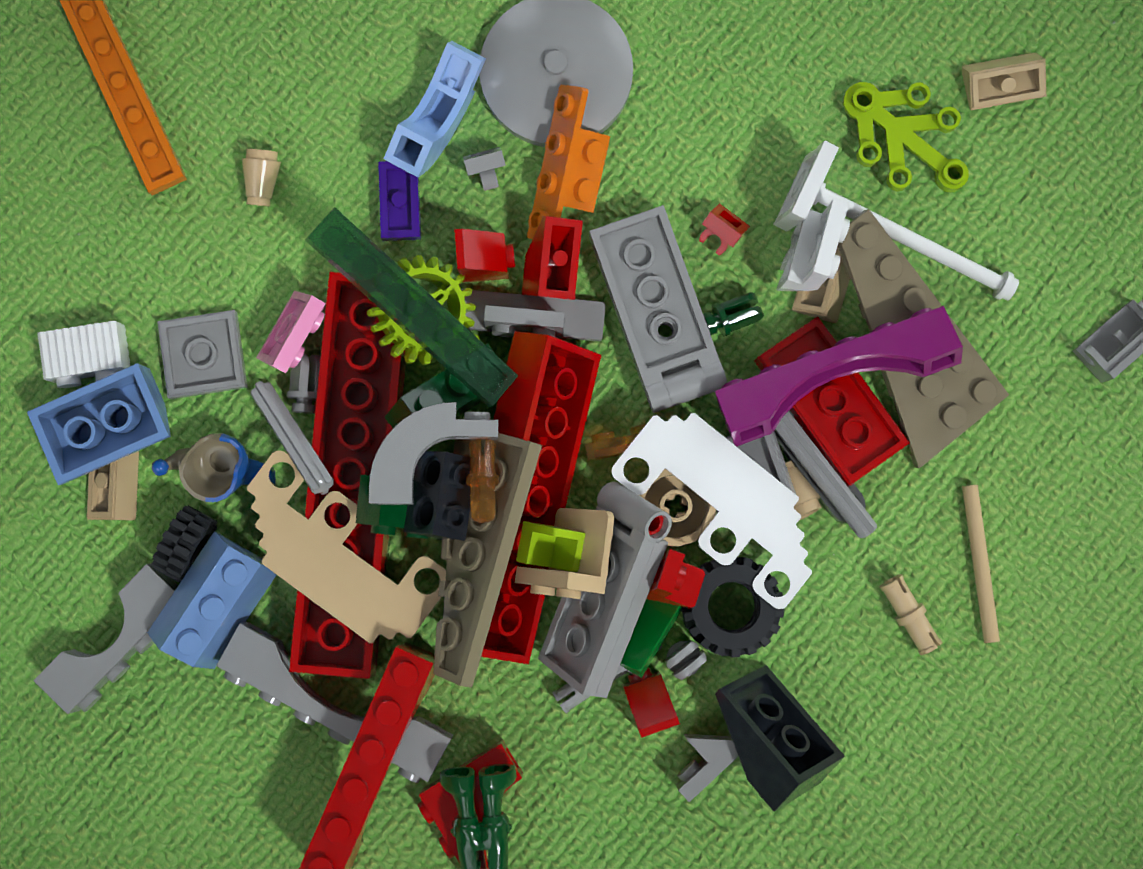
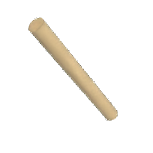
(980, 564)

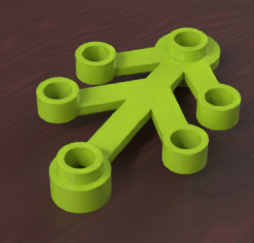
(900, 133)

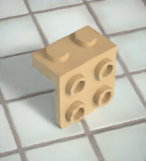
(594, 558)

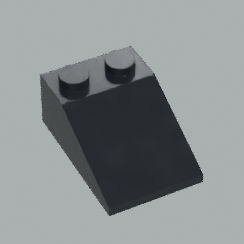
(775, 738)

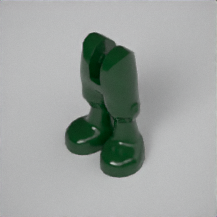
(470, 832)

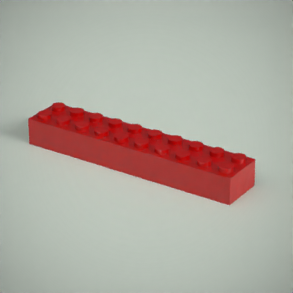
(354, 394)

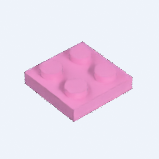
(285, 341)

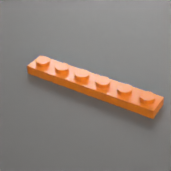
(124, 94)

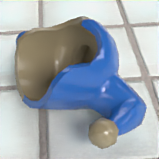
(212, 467)

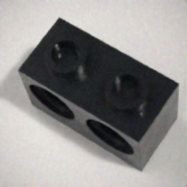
(440, 497)

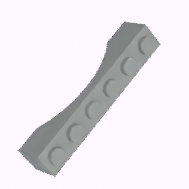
(264, 664)

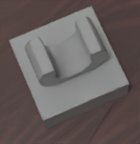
(485, 165)

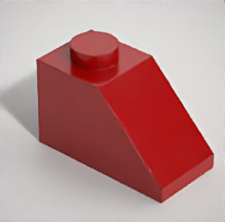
(483, 255)
(553, 259)
(650, 703)

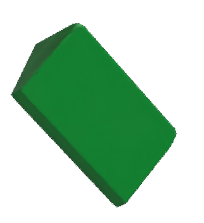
(648, 635)

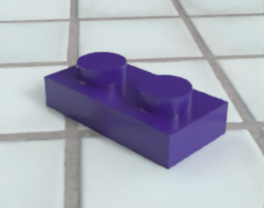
(398, 203)

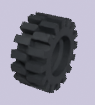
(183, 542)

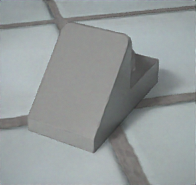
(717, 755)

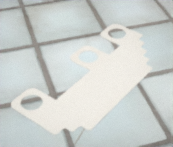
(741, 490)

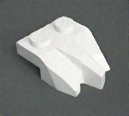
(814, 249)

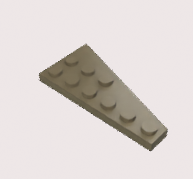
(889, 289)
(480, 562)

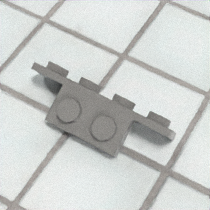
(535, 314)

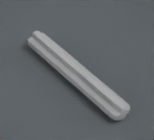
(292, 438)
(825, 476)

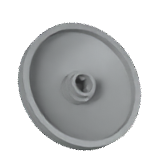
(550, 45)

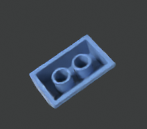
(101, 423)
(211, 603)

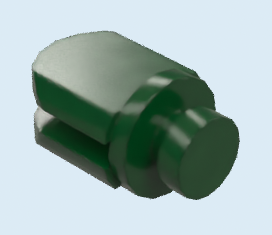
(733, 314)

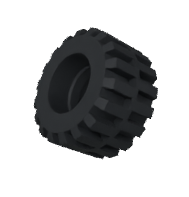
(742, 640)

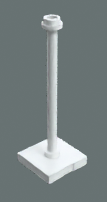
(810, 189)

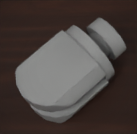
(304, 384)
(684, 659)

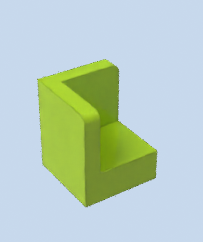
(550, 546)

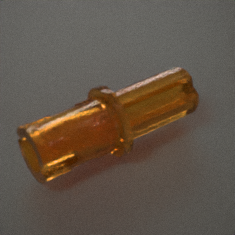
(482, 481)

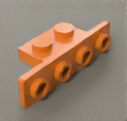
(570, 162)

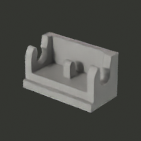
(1114, 343)

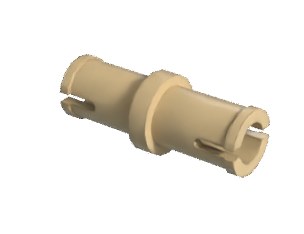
(910, 614)

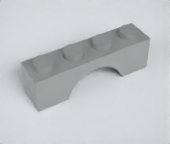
(77, 677)

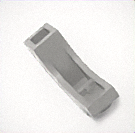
(402, 448)

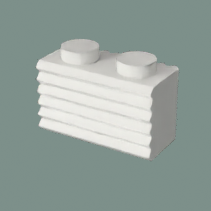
(83, 352)

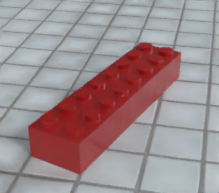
(547, 408)

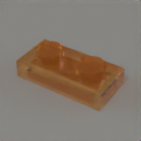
(606, 445)

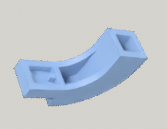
(432, 124)

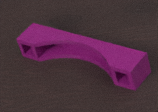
(913, 346)

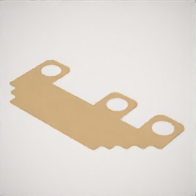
(328, 573)

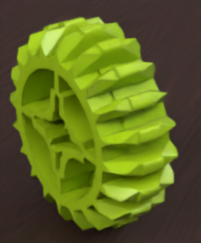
(447, 290)

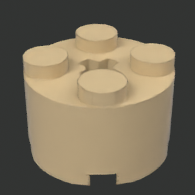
(697, 515)

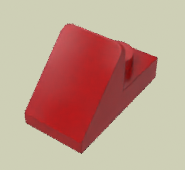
(676, 581)

